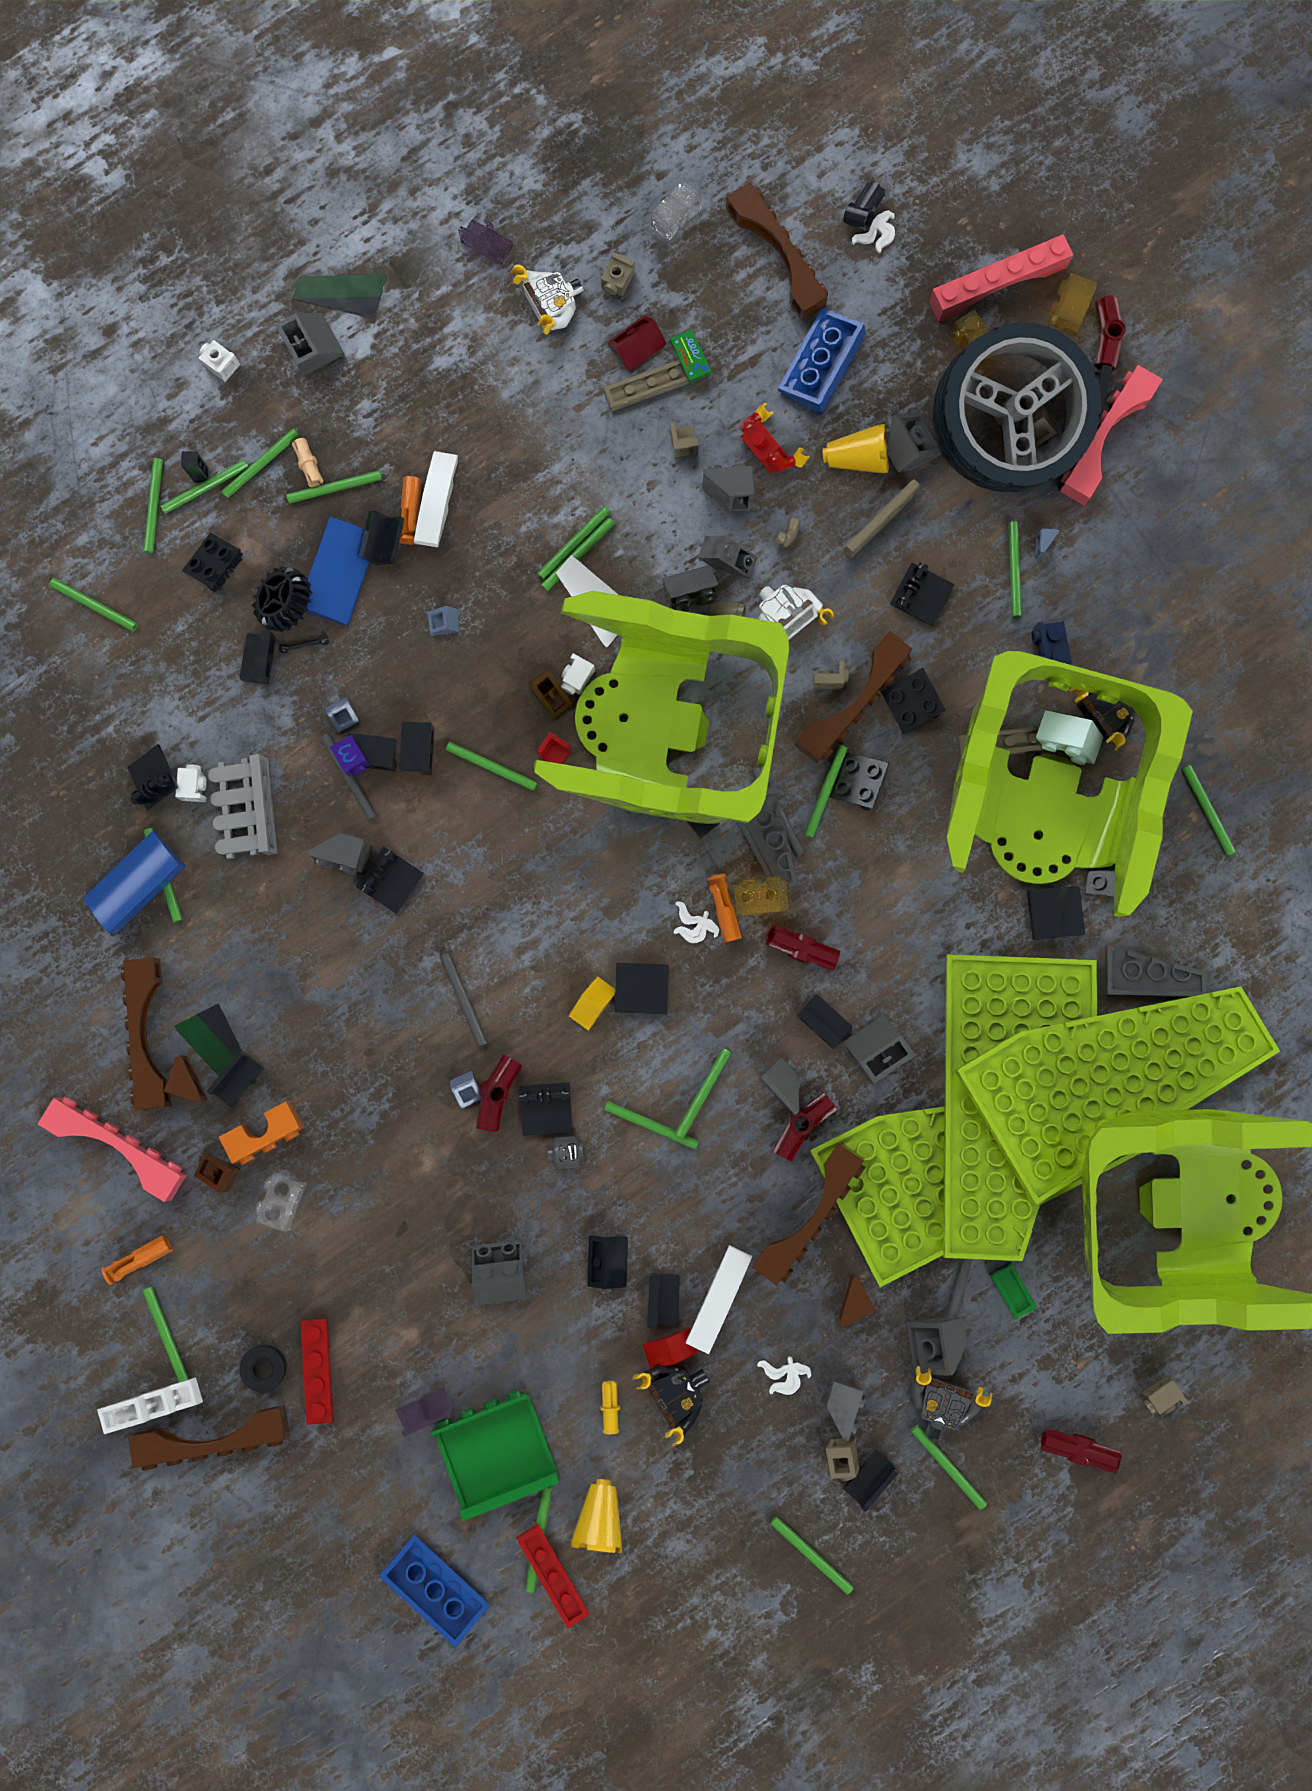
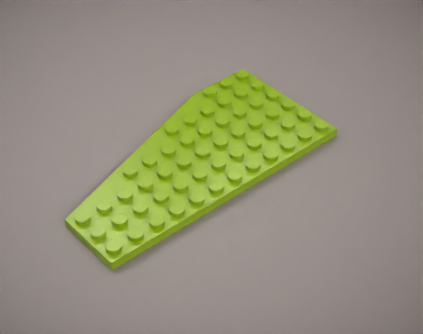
(984, 1005)
(1062, 1081)
(899, 1197)

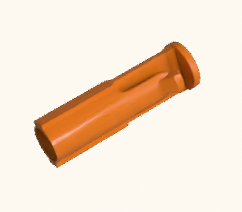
(410, 508)
(724, 908)
(137, 1259)

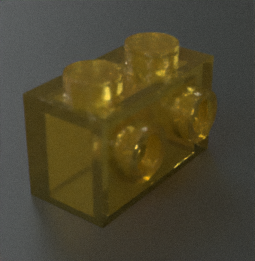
(1073, 303)
(967, 330)
(762, 897)

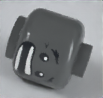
(566, 1152)

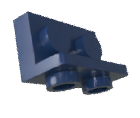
(1052, 641)

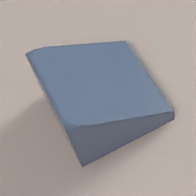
(1043, 541)
(443, 621)
(341, 714)
(465, 1089)

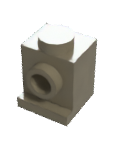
(625, 271)
(1163, 1396)
(838, 1467)

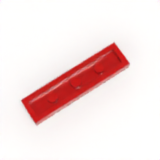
(317, 1371)
(552, 1575)

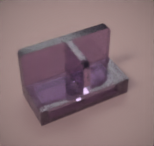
(485, 241)
(424, 1411)

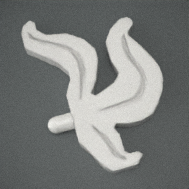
(885, 229)
(699, 932)
(792, 1381)

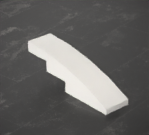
(435, 499)
(718, 1299)
(149, 1405)

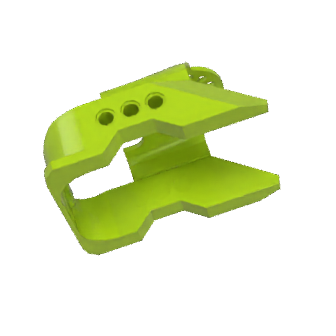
(654, 658)
(1094, 832)
(1210, 1270)

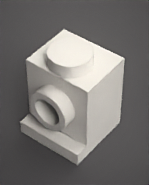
(223, 365)
(577, 675)
(191, 784)

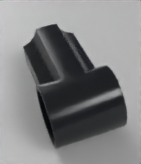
(862, 211)

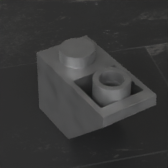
(727, 555)
(843, 1404)

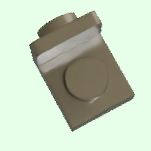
(827, 680)

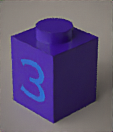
(350, 756)

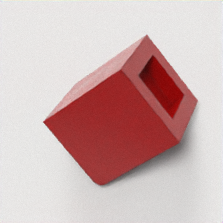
(554, 749)

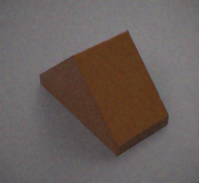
(549, 693)
(184, 1081)
(217, 1173)
(855, 1303)

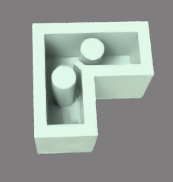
(1071, 734)

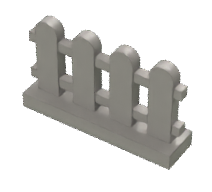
(259, 819)

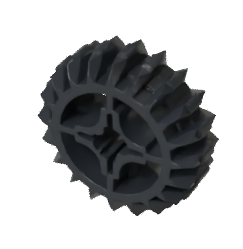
(282, 599)

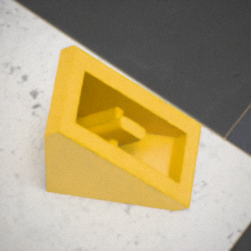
(592, 1003)

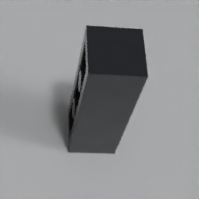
(194, 466)

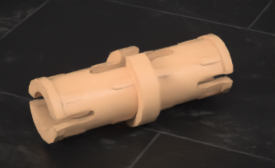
(307, 462)

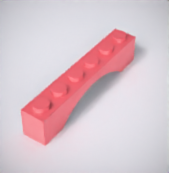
(1031, 263)
(1087, 473)
(155, 1174)

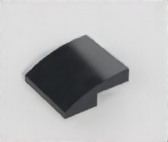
(1056, 912)
(641, 988)

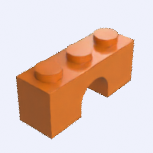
(242, 1144)

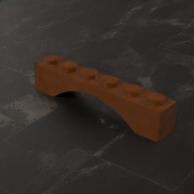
(751, 213)
(821, 735)
(141, 983)
(779, 1255)
(159, 1446)

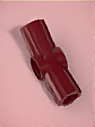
(1109, 320)
(802, 947)
(491, 1108)
(814, 1113)
(1081, 1450)

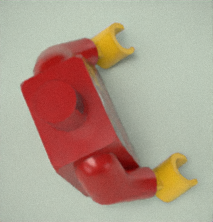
(765, 446)

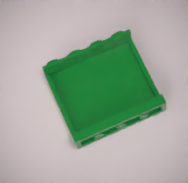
(496, 1454)

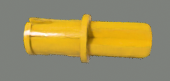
(610, 1407)

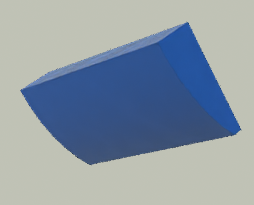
(822, 360)
(337, 572)
(133, 883)
(434, 1590)

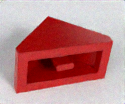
(669, 1349)

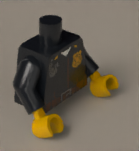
(1112, 720)
(675, 1395)

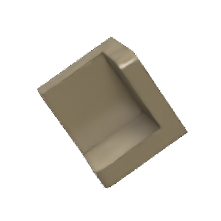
(1043, 425)
(683, 440)

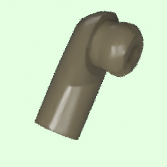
(790, 534)

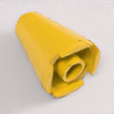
(859, 451)
(599, 1520)

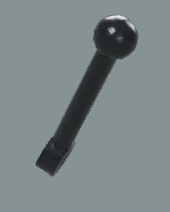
(323, 639)

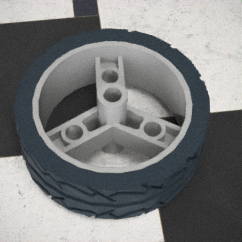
(1067, 372)

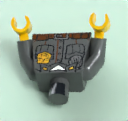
(945, 1402)

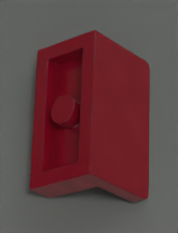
(637, 342)

